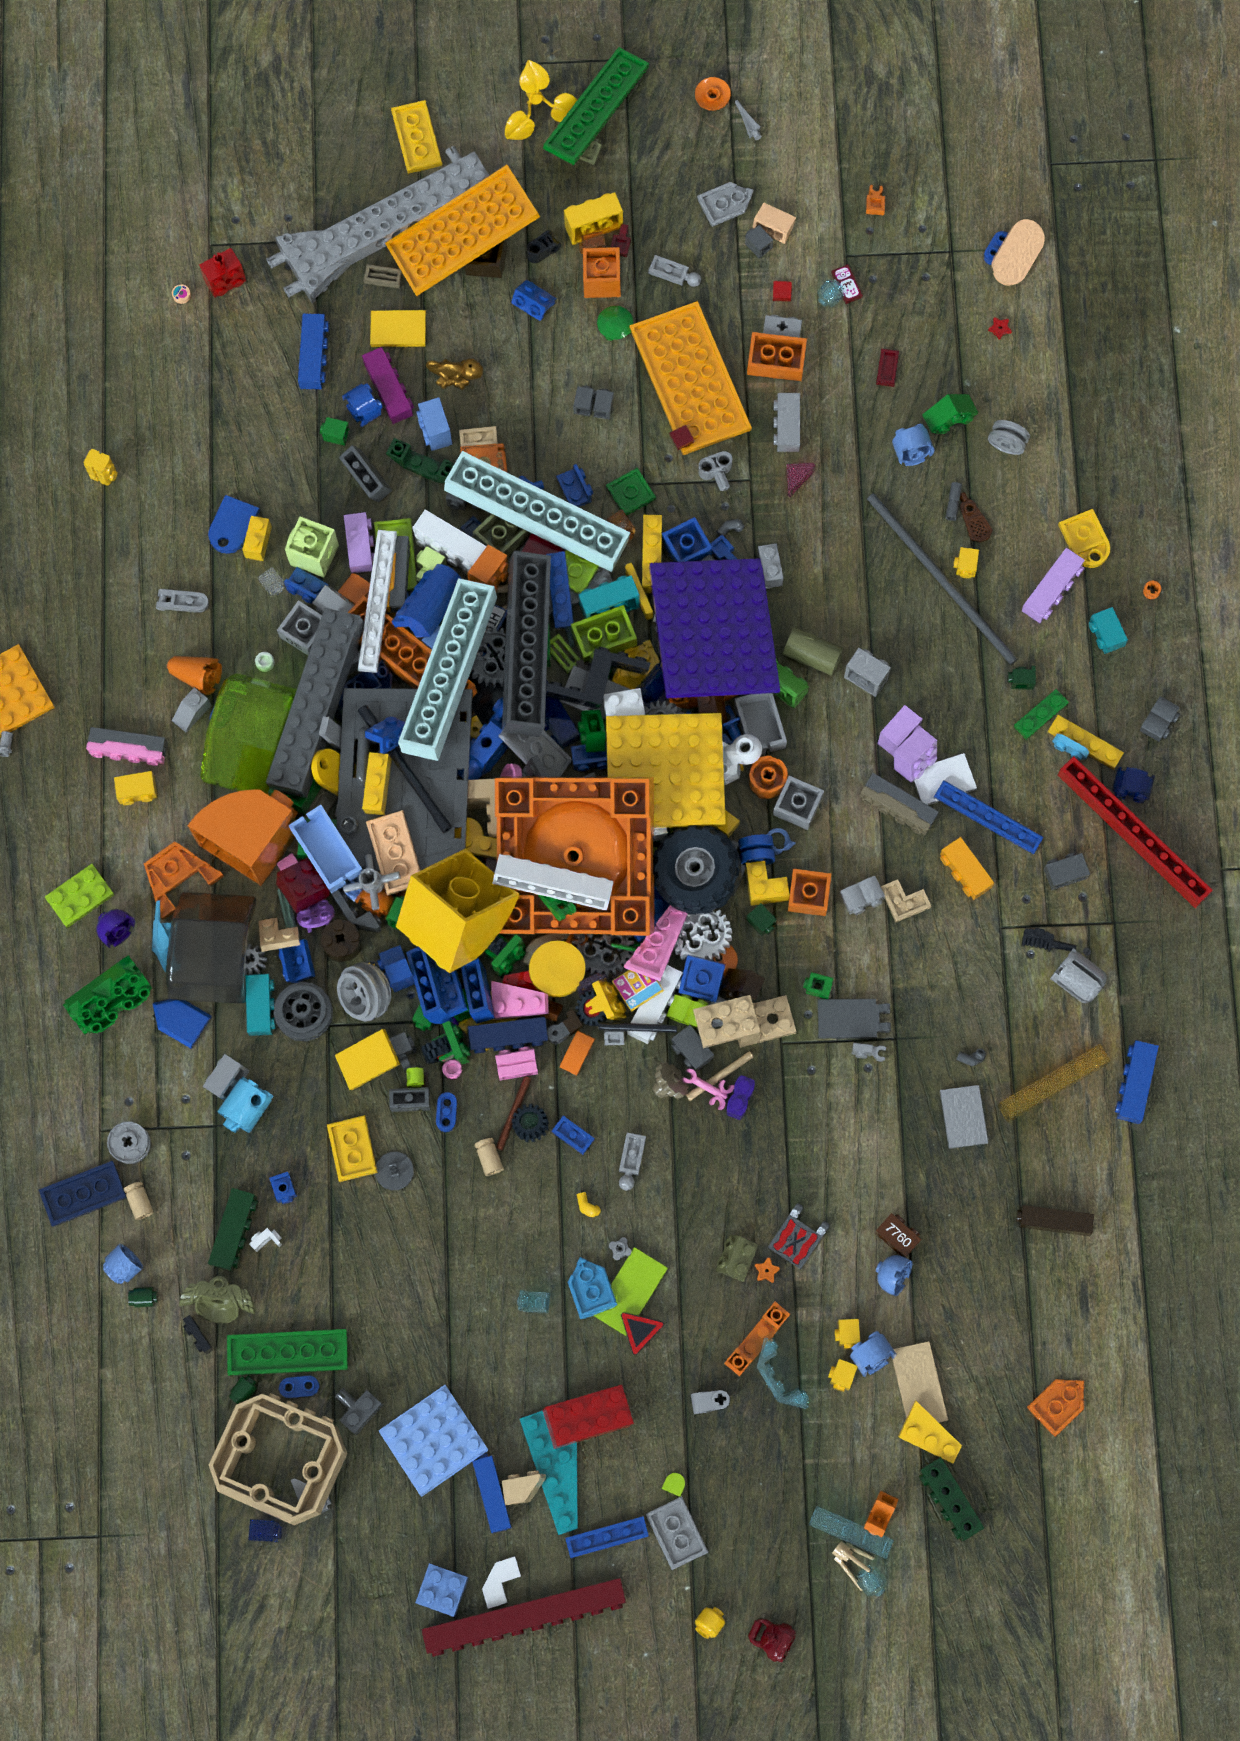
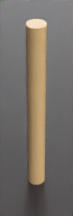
(720, 1075)

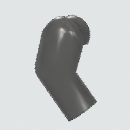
(730, 524)
(972, 1059)

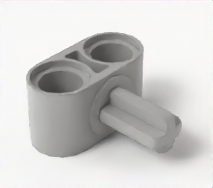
(717, 470)

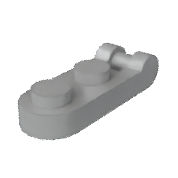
(182, 601)

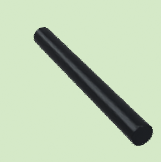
(637, 1027)

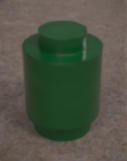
(143, 1297)
(243, 1389)

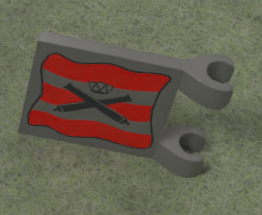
(796, 1240)

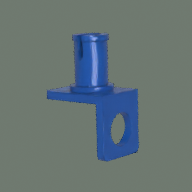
(732, 725)

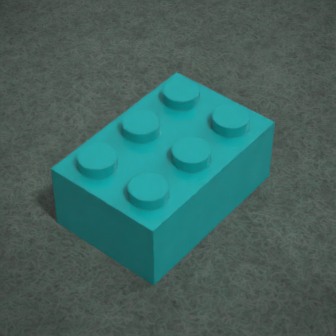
(610, 596)

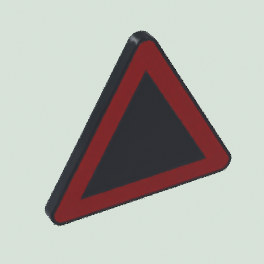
(640, 1330)

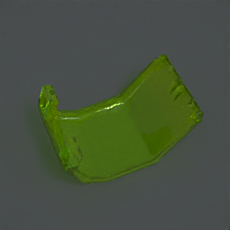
(245, 732)

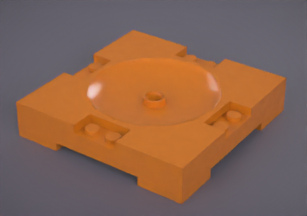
(601, 820)

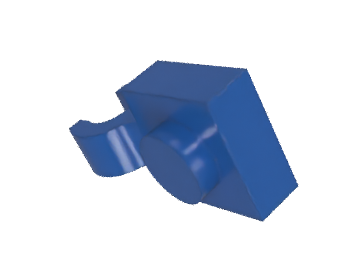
(722, 549)

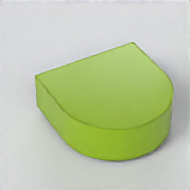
(674, 1484)

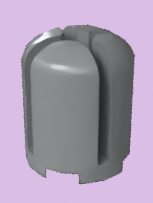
(1080, 977)

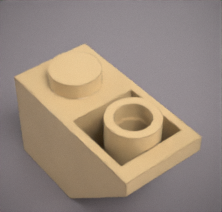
(522, 1489)

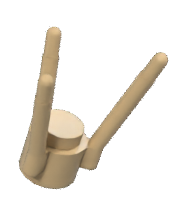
(844, 1552)

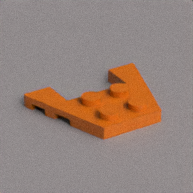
(171, 869)

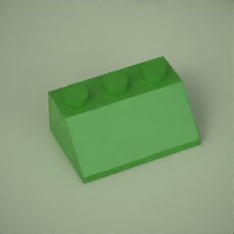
(791, 688)

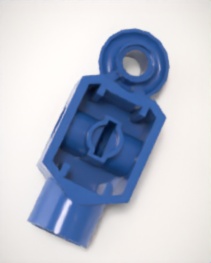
(483, 758)

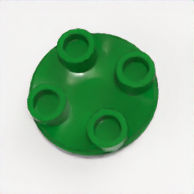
(615, 322)

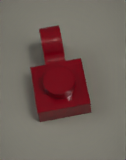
(622, 240)

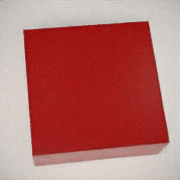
(782, 291)

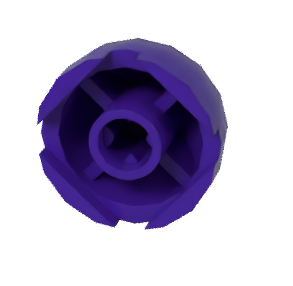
(114, 927)

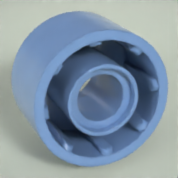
(122, 1264)

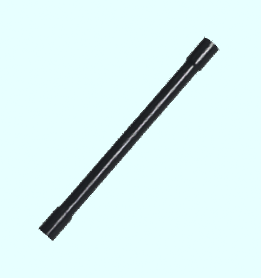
(437, 815)

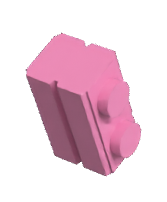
(516, 1064)

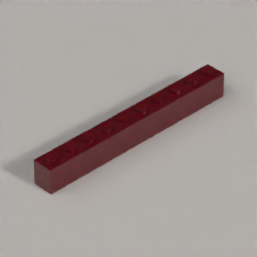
(524, 1616)

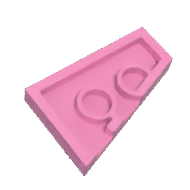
(515, 1001)

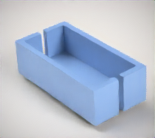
(326, 849)

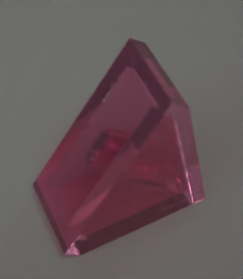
(797, 475)

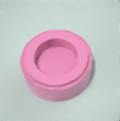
(452, 1069)

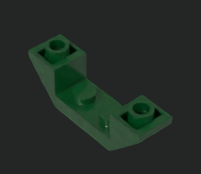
(418, 463)

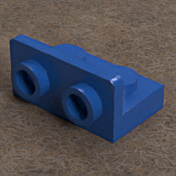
(574, 486)
(304, 585)

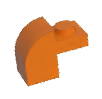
(880, 1514)

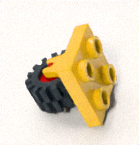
(600, 1004)

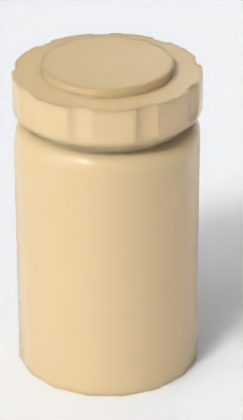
(489, 1156)
(138, 1200)

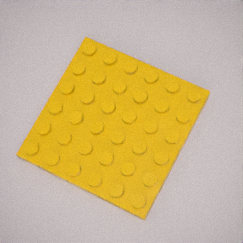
(682, 757)

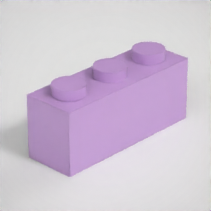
(359, 542)

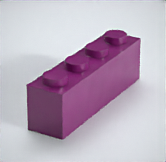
(387, 385)

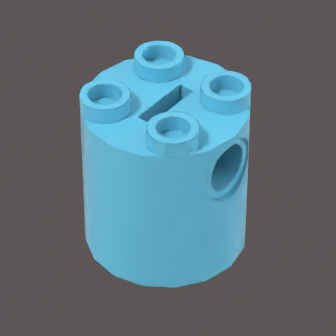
(244, 1105)

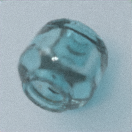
(830, 293)
(872, 1582)

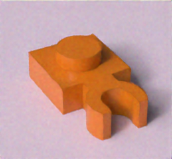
(875, 202)

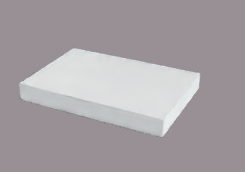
(952, 770)

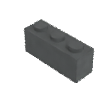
(365, 473)

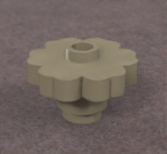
(669, 1082)

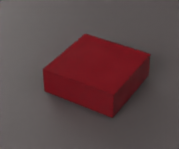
(681, 437)

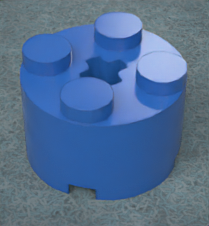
(362, 404)

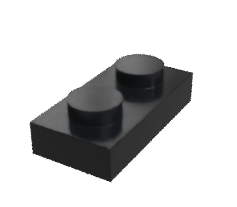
(193, 1329)

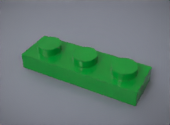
(1041, 714)

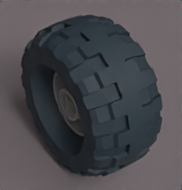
(682, 855)

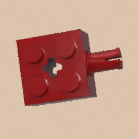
(222, 272)

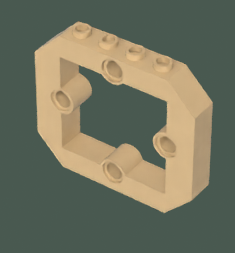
(317, 1488)

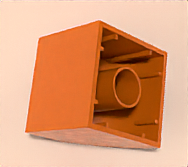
(246, 830)

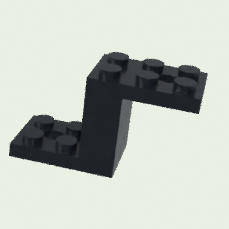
(597, 677)

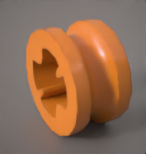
(1147, 593)

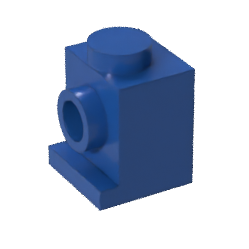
(287, 1195)

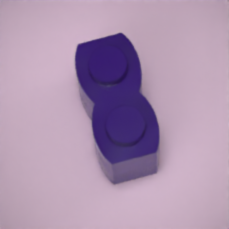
(739, 1100)

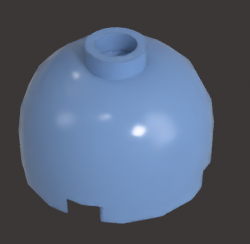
(893, 1273)

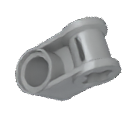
(705, 1401)

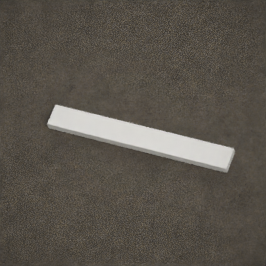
(377, 601)

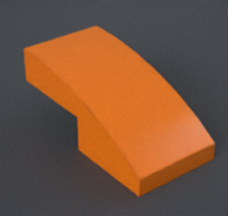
(577, 1052)

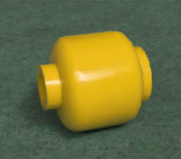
(709, 1622)

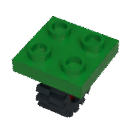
(505, 954)
(447, 1046)

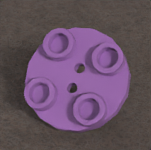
(316, 915)

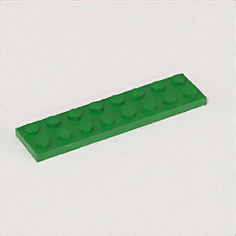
(596, 106)

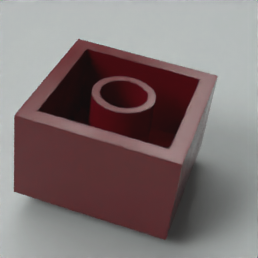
(302, 885)

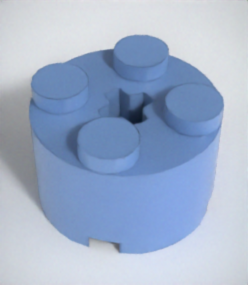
(912, 445)
(872, 1354)

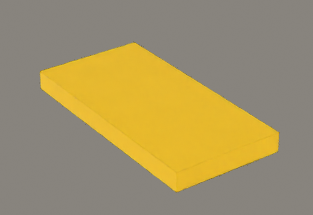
(416, 136)

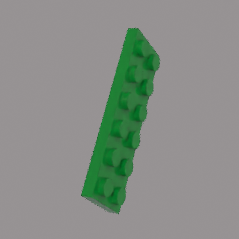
(287, 1352)

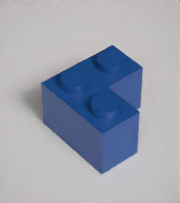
(396, 968)

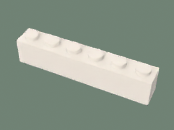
(553, 882)

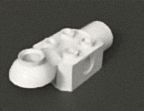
(734, 756)

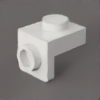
(261, 1239)

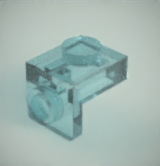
(533, 1302)

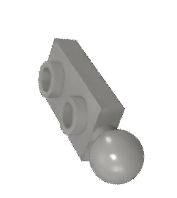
(673, 272)
(631, 1159)

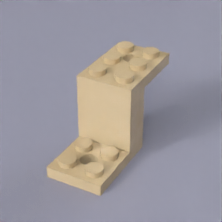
(482, 795)
(744, 1021)

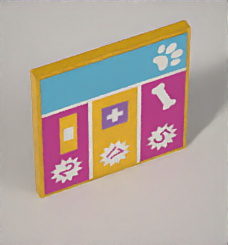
(636, 988)

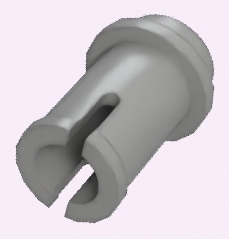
(5, 743)

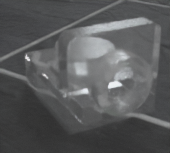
(272, 582)

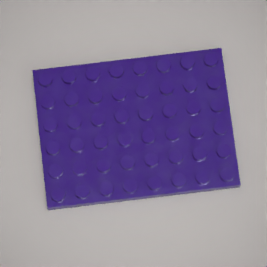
(714, 628)

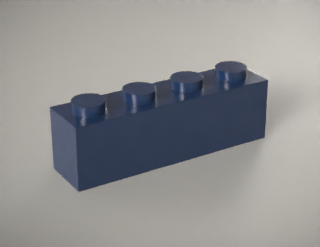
(507, 1034)

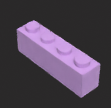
(1053, 585)

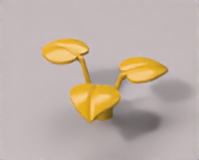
(532, 80)

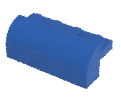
(428, 601)
(437, 989)

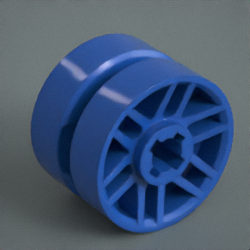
(756, 849)

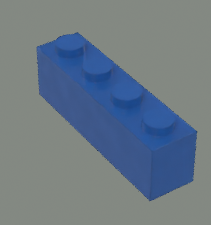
(312, 351)
(1137, 1082)

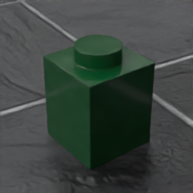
(761, 920)

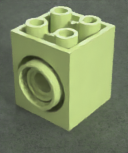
(311, 547)

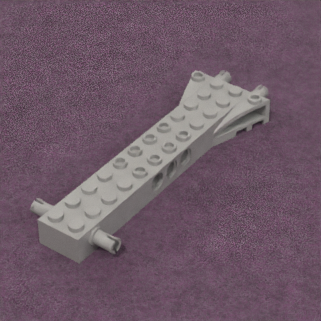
(328, 253)

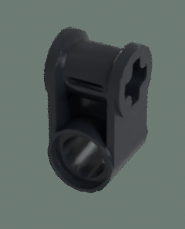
(544, 244)

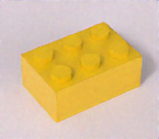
(593, 216)

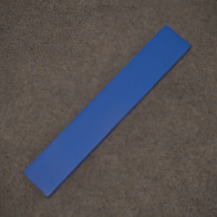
(988, 817)

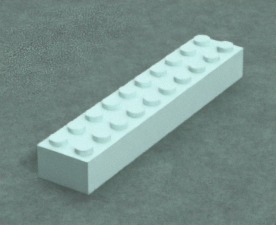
(536, 511)
(447, 669)

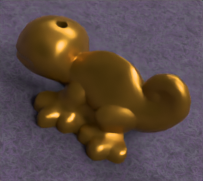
(452, 372)

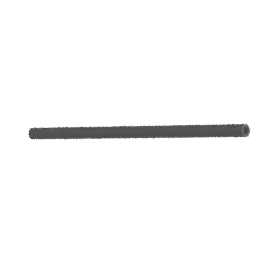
(942, 579)

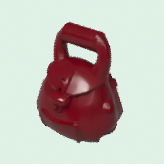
(775, 1639)

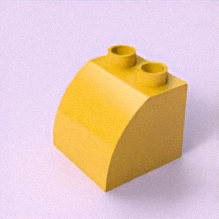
(455, 910)

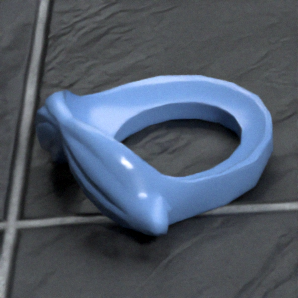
(788, 843)

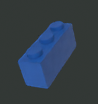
(477, 991)

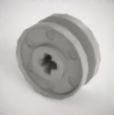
(1008, 437)
(124, 1132)

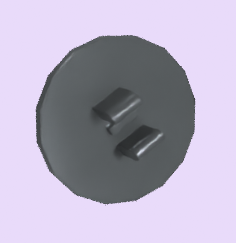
(394, 1171)

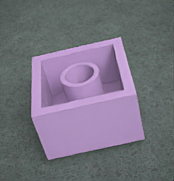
(899, 729)
(915, 754)

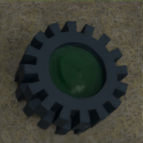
(530, 1123)

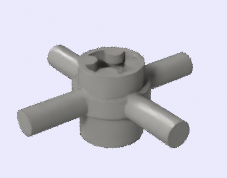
(365, 881)

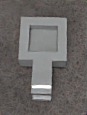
(865, 1050)

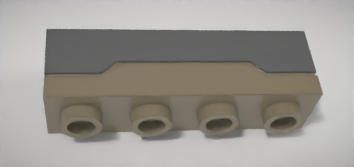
(898, 804)

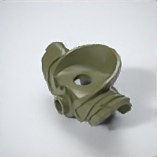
(217, 1300)

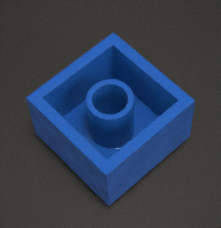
(687, 542)

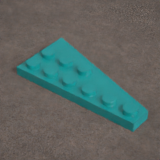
(560, 1471)

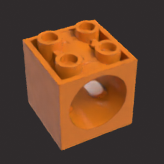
(601, 272)

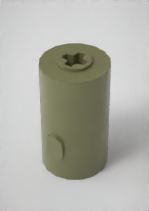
(813, 651)

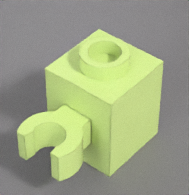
(427, 560)

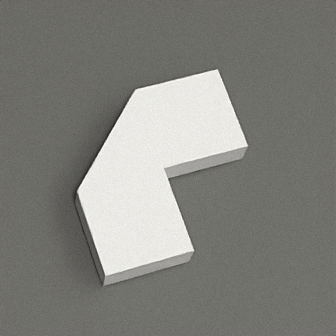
(493, 1588)

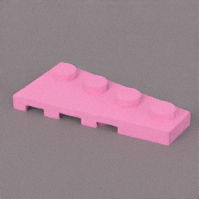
(655, 951)

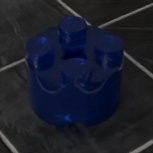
(1133, 784)

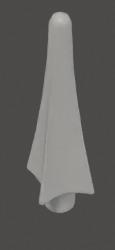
(750, 124)

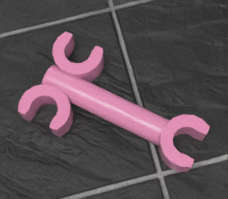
(720, 1093)

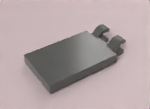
(851, 1018)

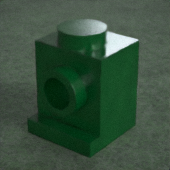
(1022, 678)

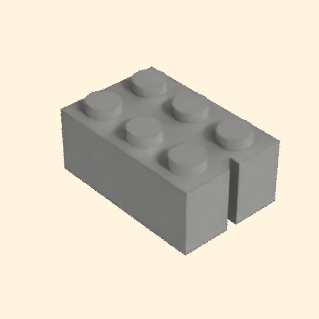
(761, 719)

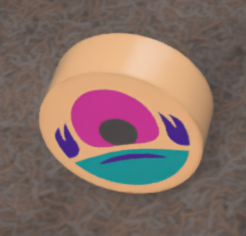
(181, 294)

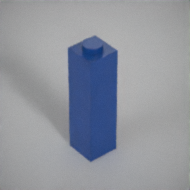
(491, 1493)

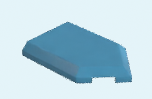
(591, 1289)

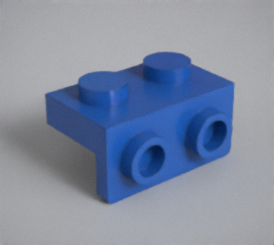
(532, 299)
(386, 733)
(584, 760)
(297, 962)

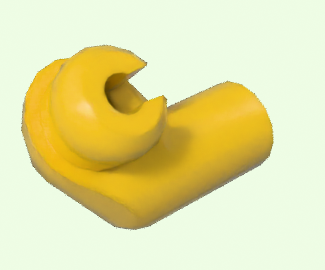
(587, 1208)

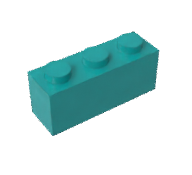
(260, 1004)

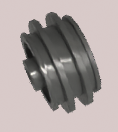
(310, 1030)

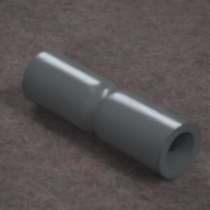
(954, 497)

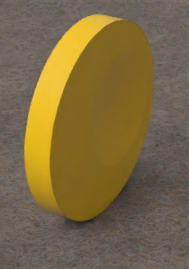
(557, 968)

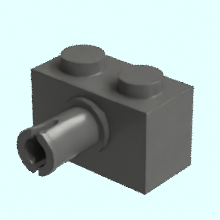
(359, 1410)

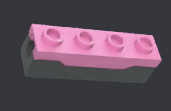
(127, 745)

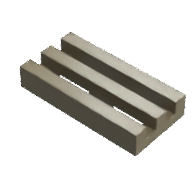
(379, 281)

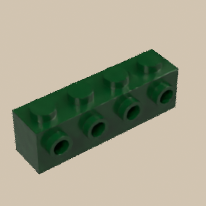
(951, 1500)

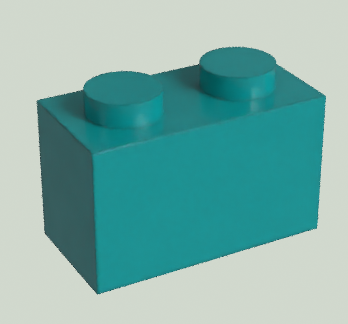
(1108, 630)

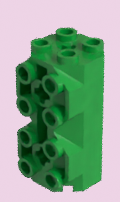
(101, 1000)

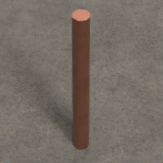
(517, 1103)

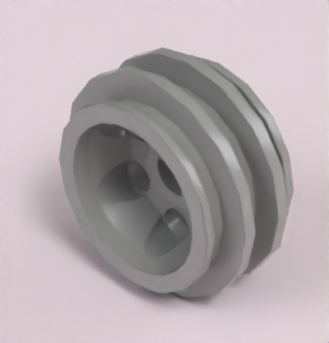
(364, 991)

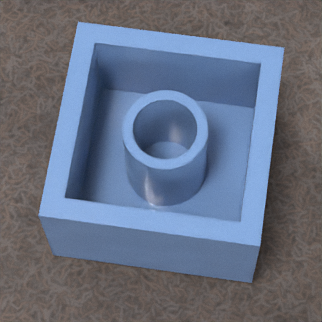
(434, 424)
(442, 1590)

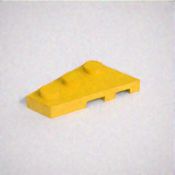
(928, 1434)

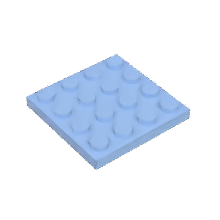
(433, 1440)

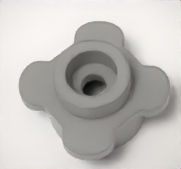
(625, 1250)

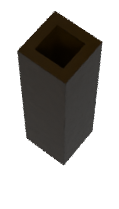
(1055, 1220)

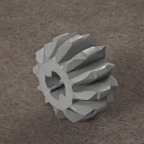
(258, 960)

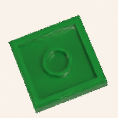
(631, 491)

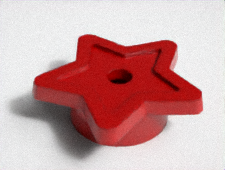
(1000, 332)

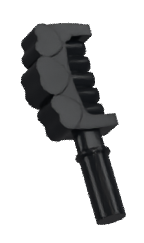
(1039, 938)

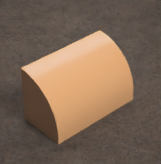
(774, 222)

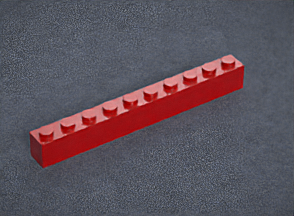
(1134, 832)

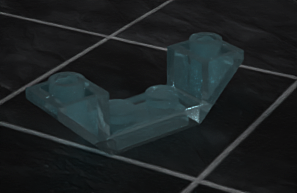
(794, 1398)

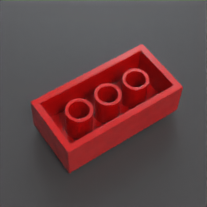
(588, 1416)

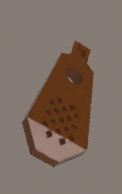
(972, 517)

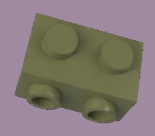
(736, 1257)

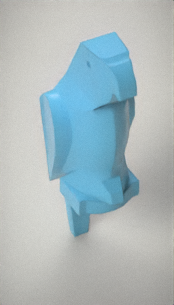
(160, 937)

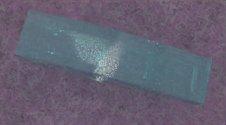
(850, 1532)

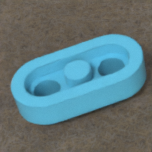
(1066, 744)

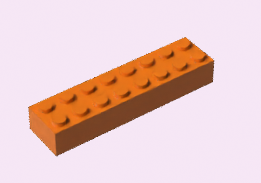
(401, 650)

